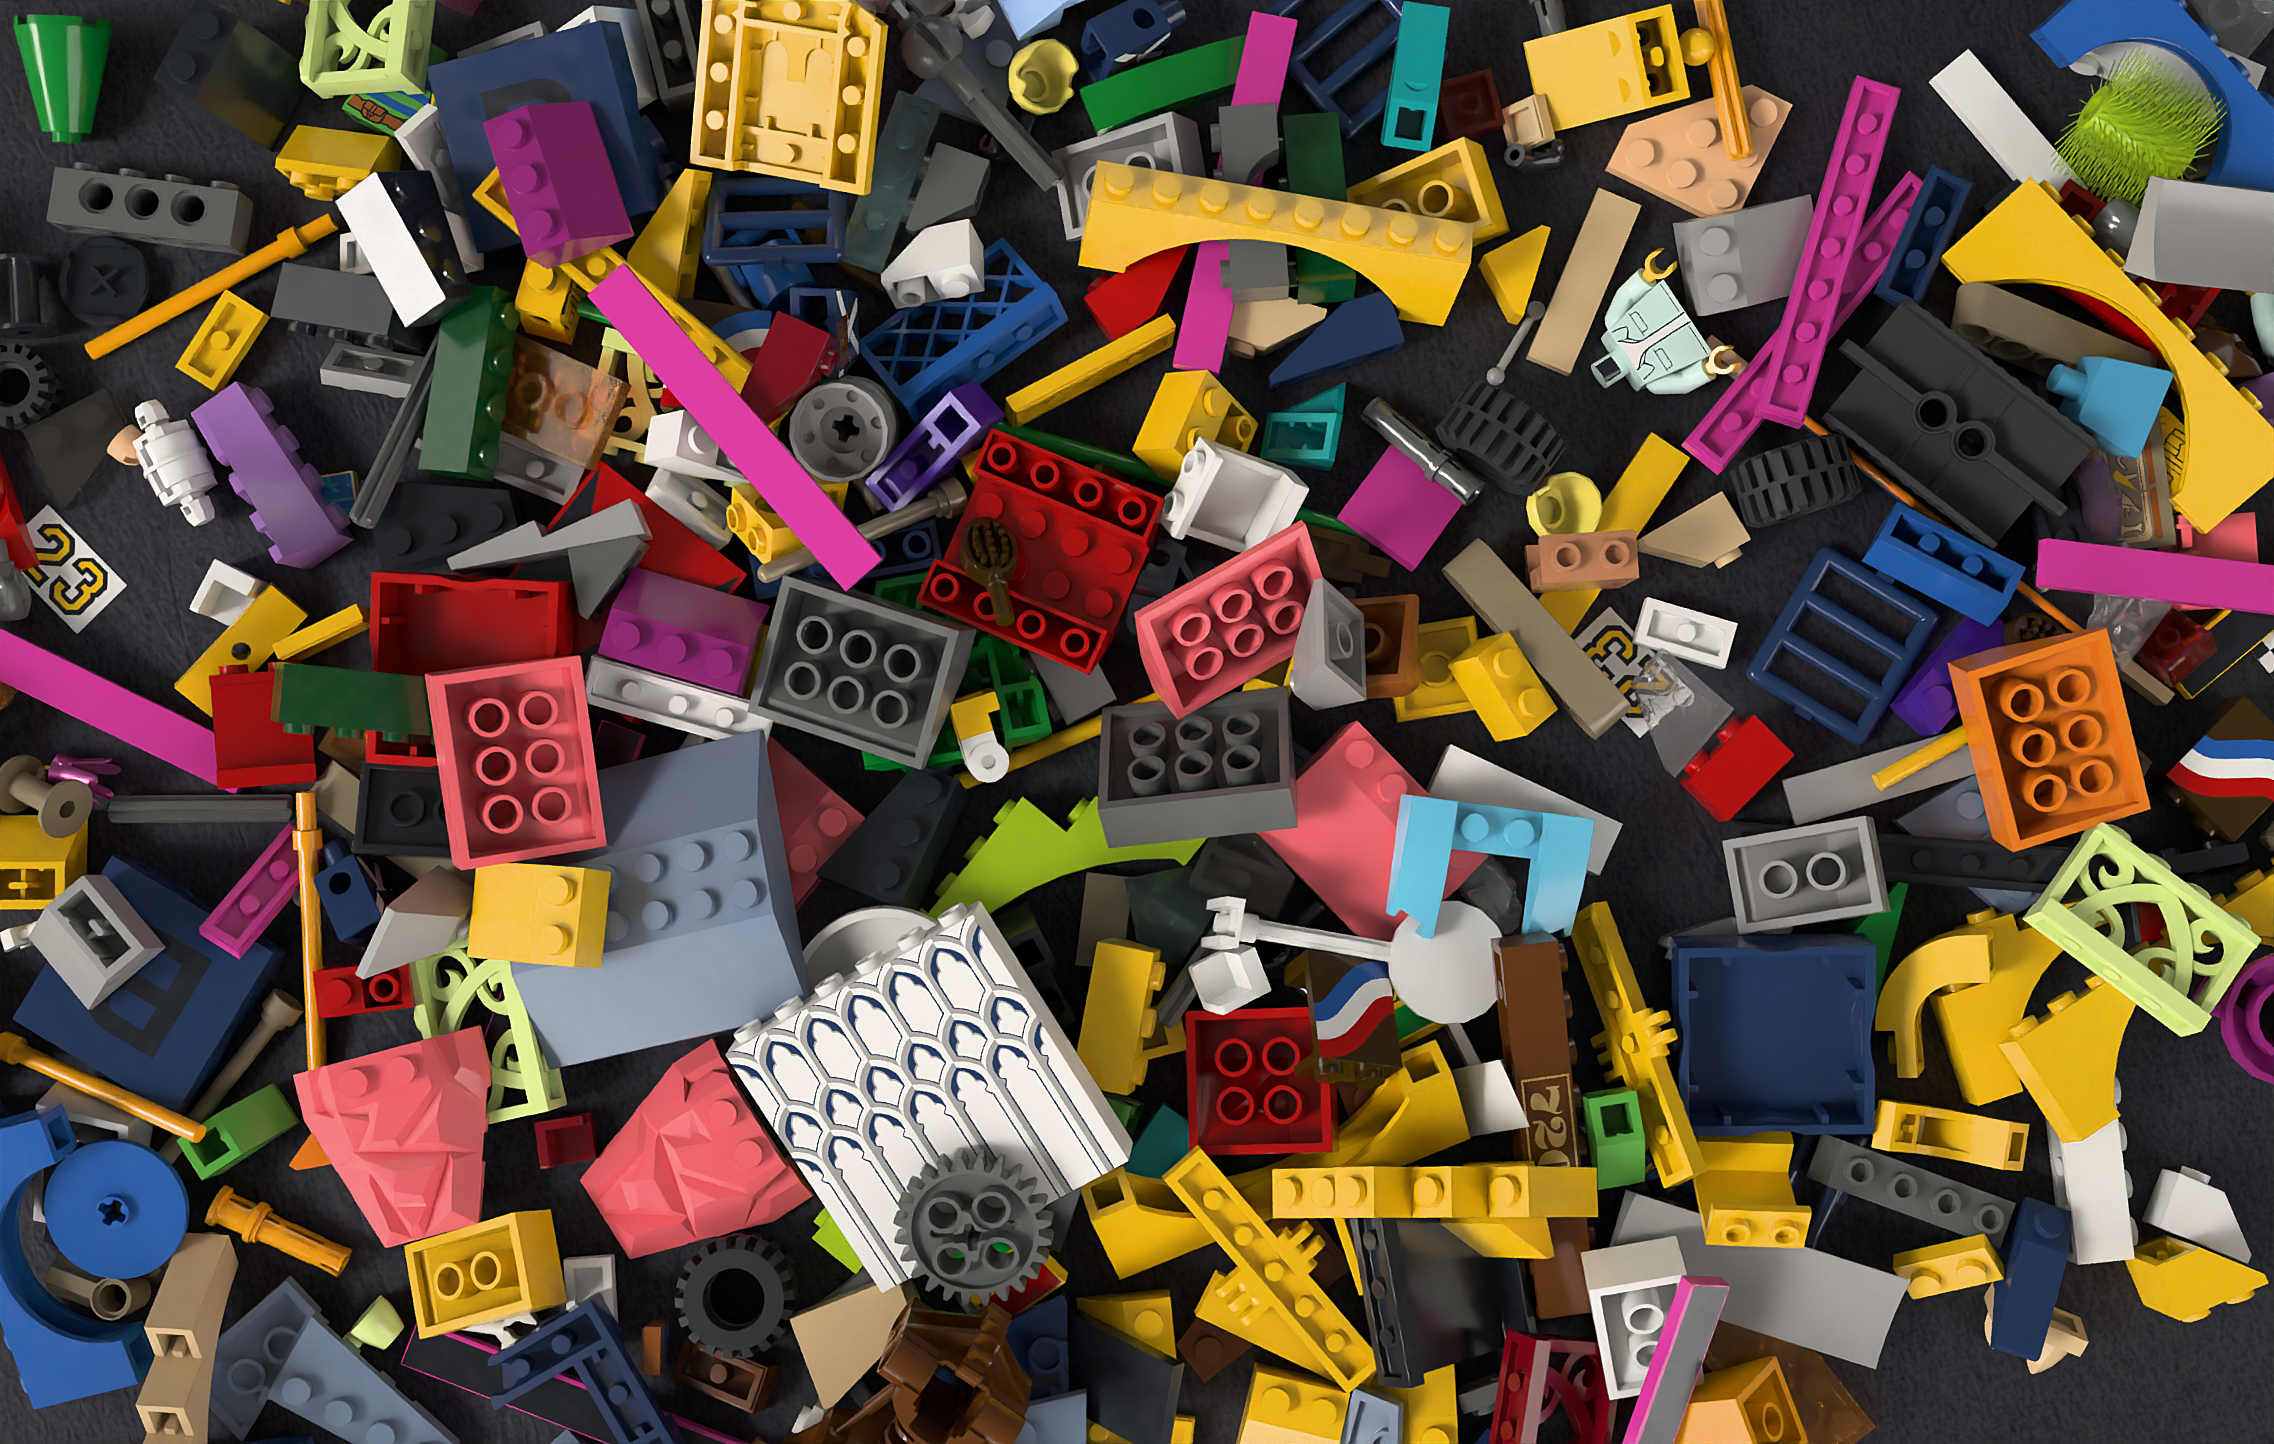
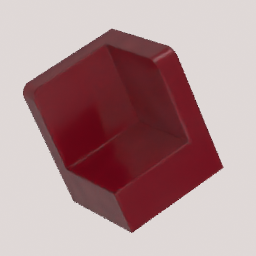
(566, 1139)

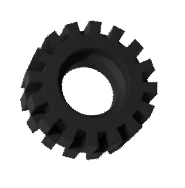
(41, 390)

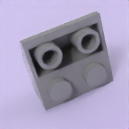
(94, 938)

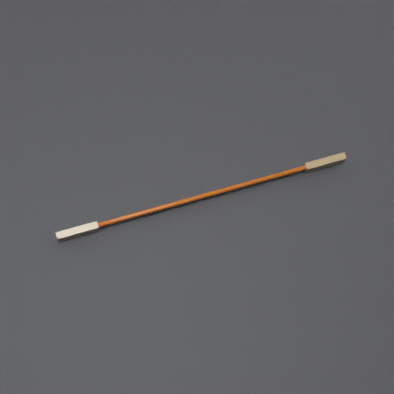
(2132, 675)

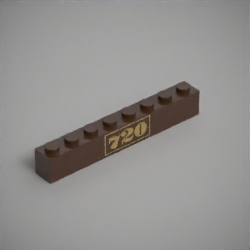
(1539, 1069)

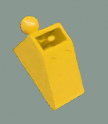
(1604, 69)

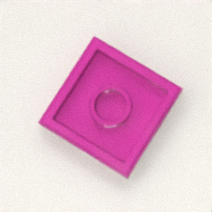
(1399, 509)

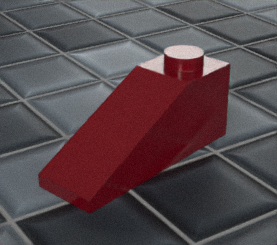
(788, 366)

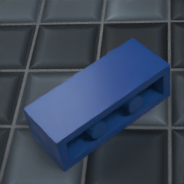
(1944, 564)

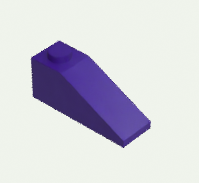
(935, 445)
(1929, 695)

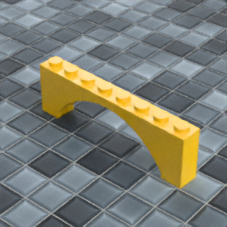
(1147, 210)
(2225, 436)
(2073, 1049)
(1400, 1123)

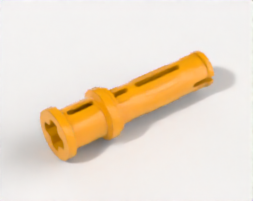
(259, 1223)

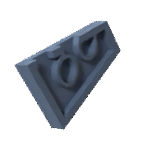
(1961, 814)

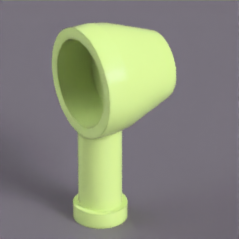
(376, 1326)

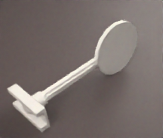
(1435, 978)

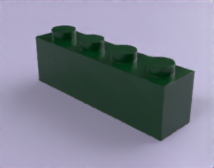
(1315, 168)
(470, 386)
(350, 702)

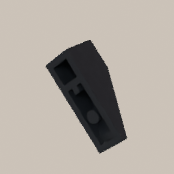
(1041, 965)

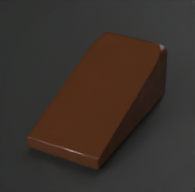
(736, 1381)

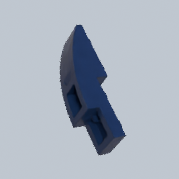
(902, 552)

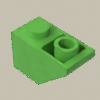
(239, 1131)
(1615, 1136)

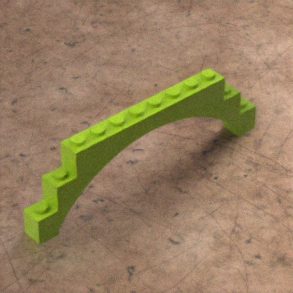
(1016, 858)

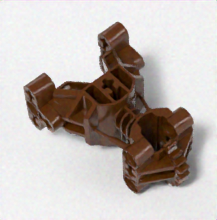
(980, 1410)

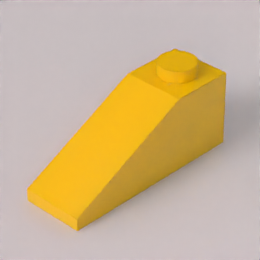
(673, 237)

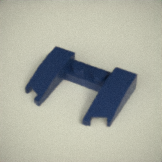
(590, 1342)

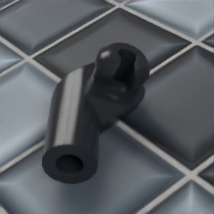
(994, 151)
(1532, 162)

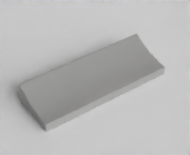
(2205, 235)
(1778, 1290)

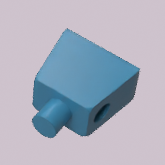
(2111, 401)

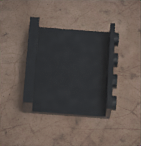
(1434, 1295)

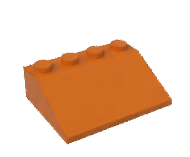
(2049, 737)

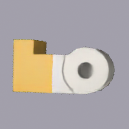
(976, 737)

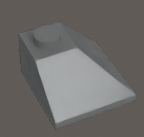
(1329, 651)
(420, 923)

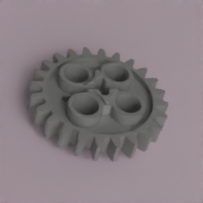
(964, 1187)

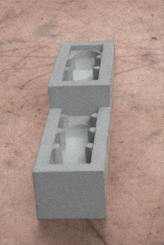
(534, 544)
(1851, 782)

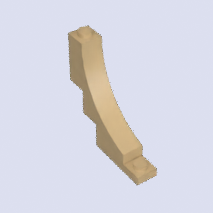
(184, 1339)

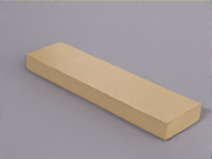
(1583, 282)

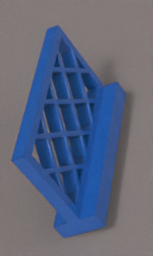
(978, 351)

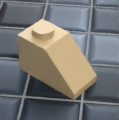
(1270, 325)
(1699, 535)

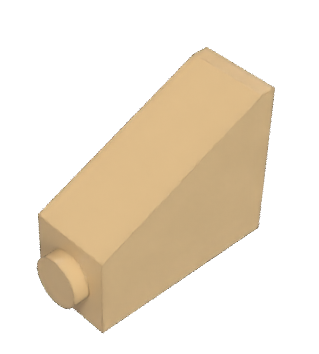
(848, 1335)

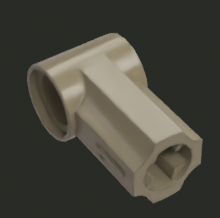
(95, 1291)

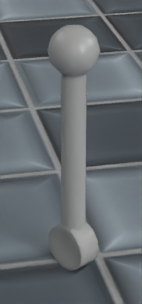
(1534, 312)

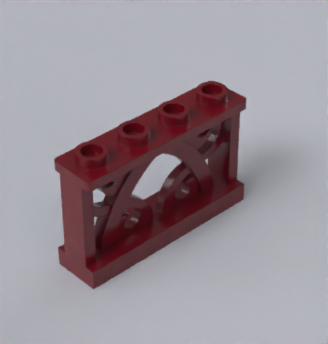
(1528, 1380)

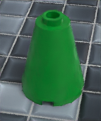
(64, 70)

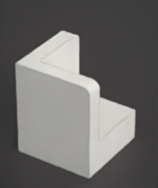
(226, 592)
(1229, 979)

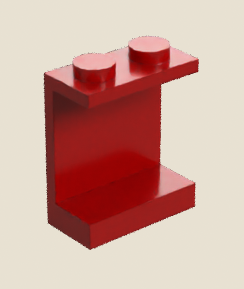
(249, 744)

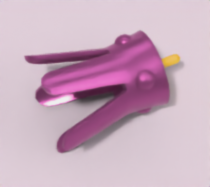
(70, 767)

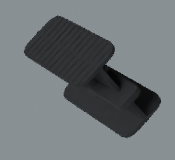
(2026, 440)

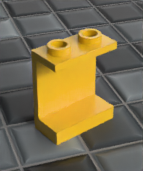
(1749, 1192)

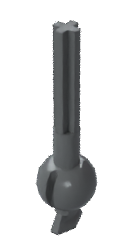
(934, 51)

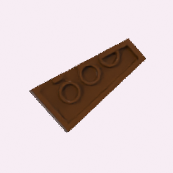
(1213, 1348)

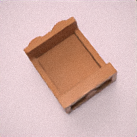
(1581, 561)

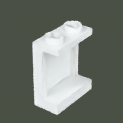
(1231, 497)

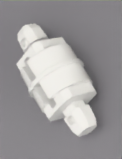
(175, 462)

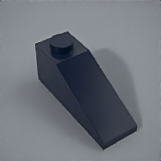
(1349, 336)
(2034, 1265)

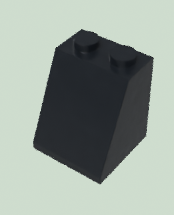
(232, 75)

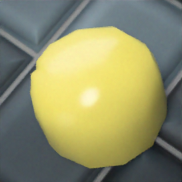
(1042, 76)
(1564, 505)

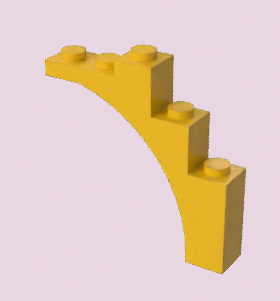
(1435, 1192)

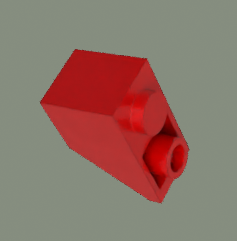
(344, 993)

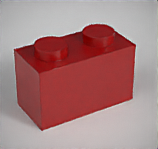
(1735, 767)

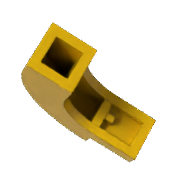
(1940, 961)
(1949, 1134)

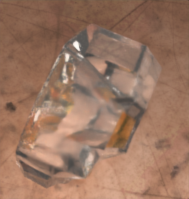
(1493, 893)

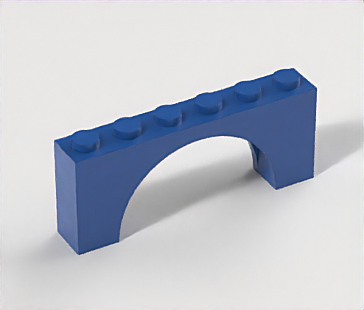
(2245, 140)
(54, 1348)

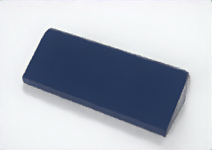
(1924, 237)

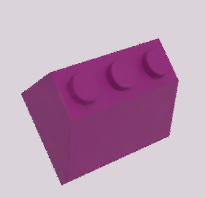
(558, 181)
(685, 631)

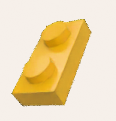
(222, 341)
(1949, 1266)

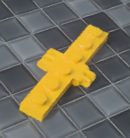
(1636, 1045)
(1271, 1269)

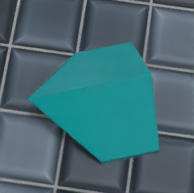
(1306, 432)

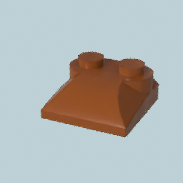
(1391, 645)

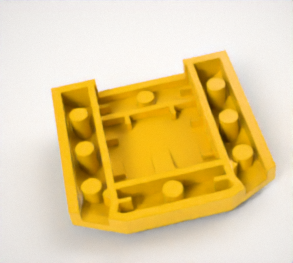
(790, 90)

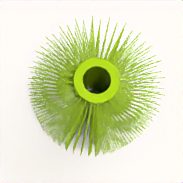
(2136, 132)

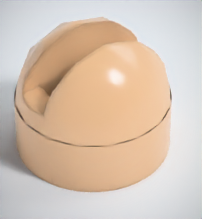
(122, 447)

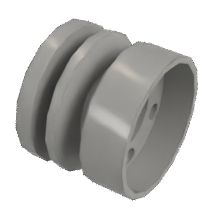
(823, 441)

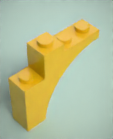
(1978, 1015)

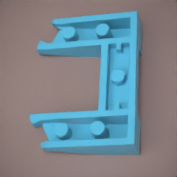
(1434, 826)

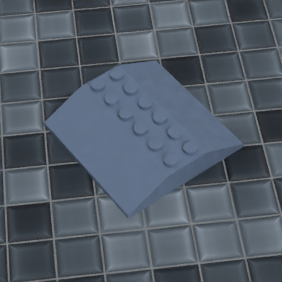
(694, 913)

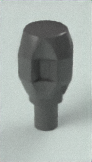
(14, 589)

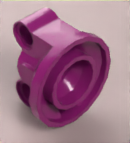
(2240, 1017)

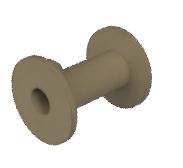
(60, 807)

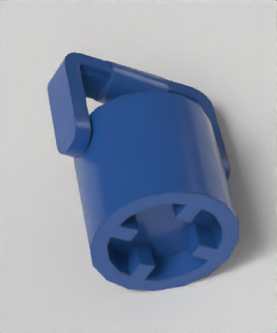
(770, 286)

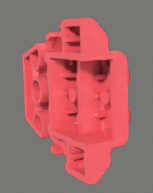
(406, 1132)
(692, 1162)

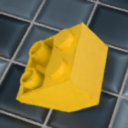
(334, 160)
(1190, 407)
(35, 864)
(2188, 1279)

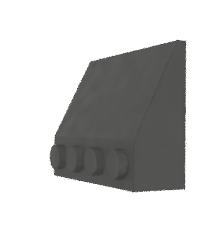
(860, 669)
(1197, 775)

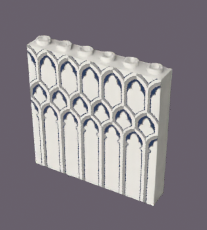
(921, 1060)

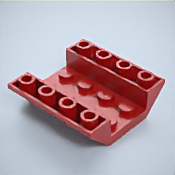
(1076, 558)

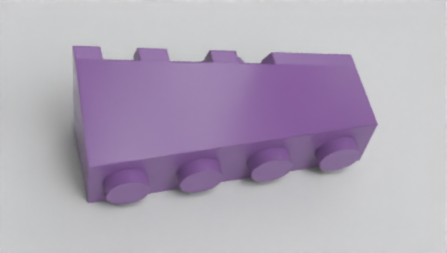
(272, 477)

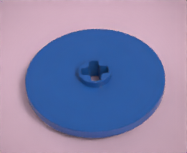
(81, 1208)

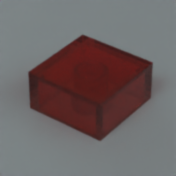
(1469, 106)
(2175, 648)

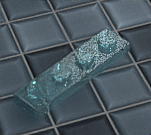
(893, 179)

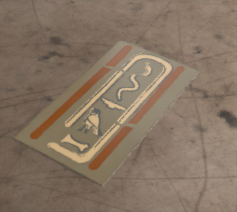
(2146, 513)

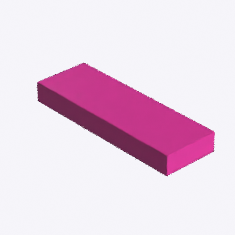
(256, 897)

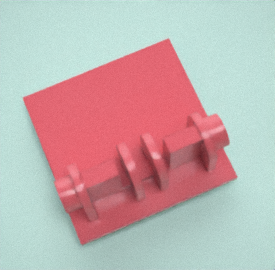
(2229, 540)

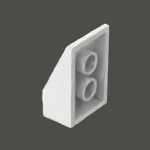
(1629, 1303)

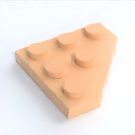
(1685, 156)

